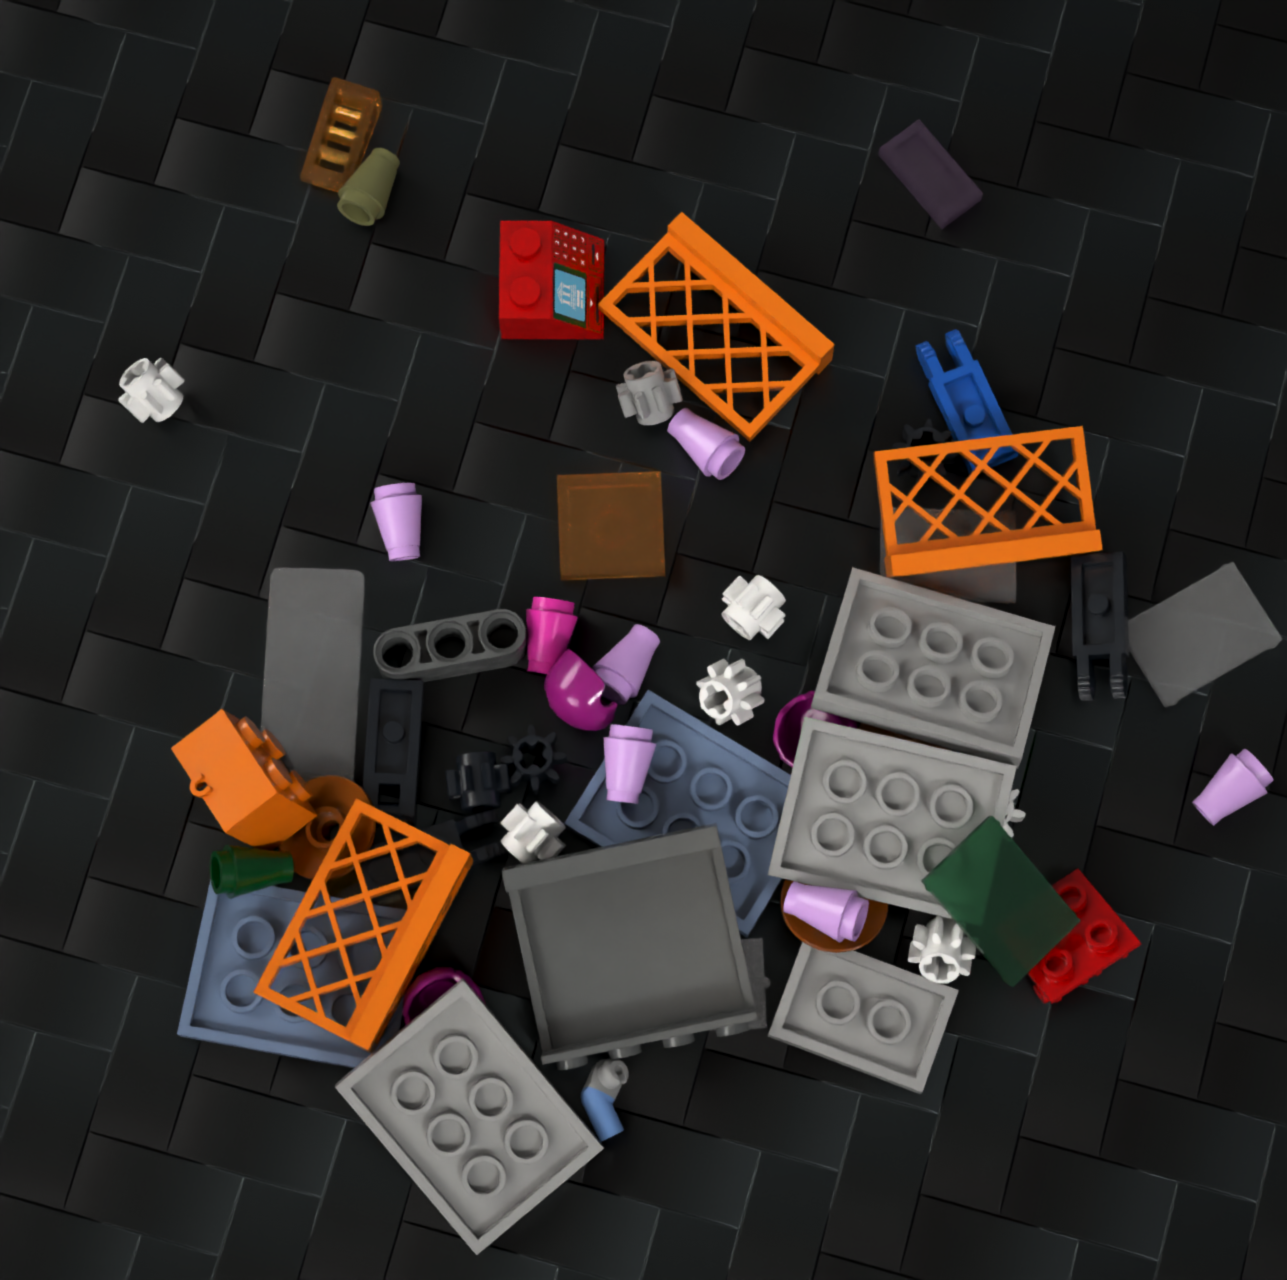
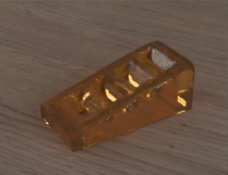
(350, 95)

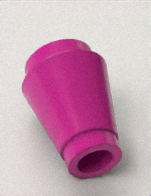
(548, 632)

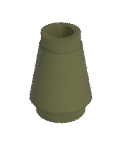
(368, 189)

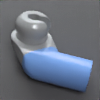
(600, 1093)

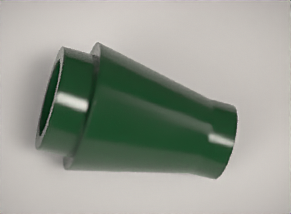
(247, 869)

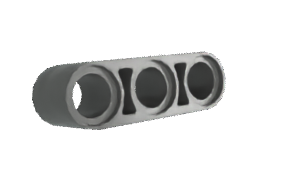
(471, 629)

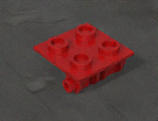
(1088, 948)

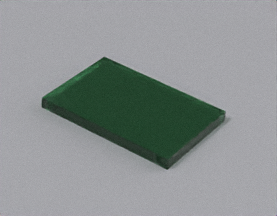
(1000, 900)

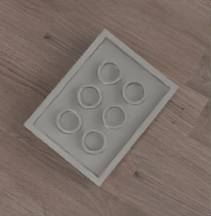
(934, 667)
(881, 812)
(469, 1116)

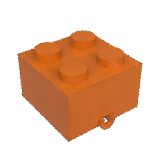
(245, 780)

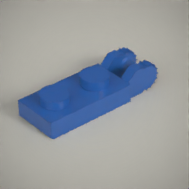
(965, 398)

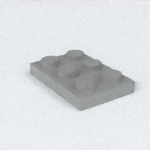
(864, 1015)

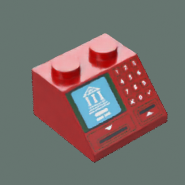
(550, 282)

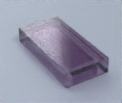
(930, 174)

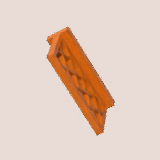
(748, 296)
(994, 547)
(406, 947)

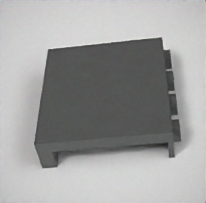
(631, 946)

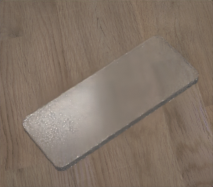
(314, 668)

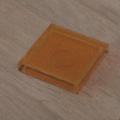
(610, 525)

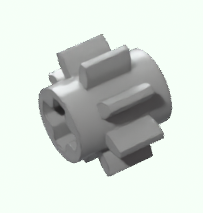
(649, 393)

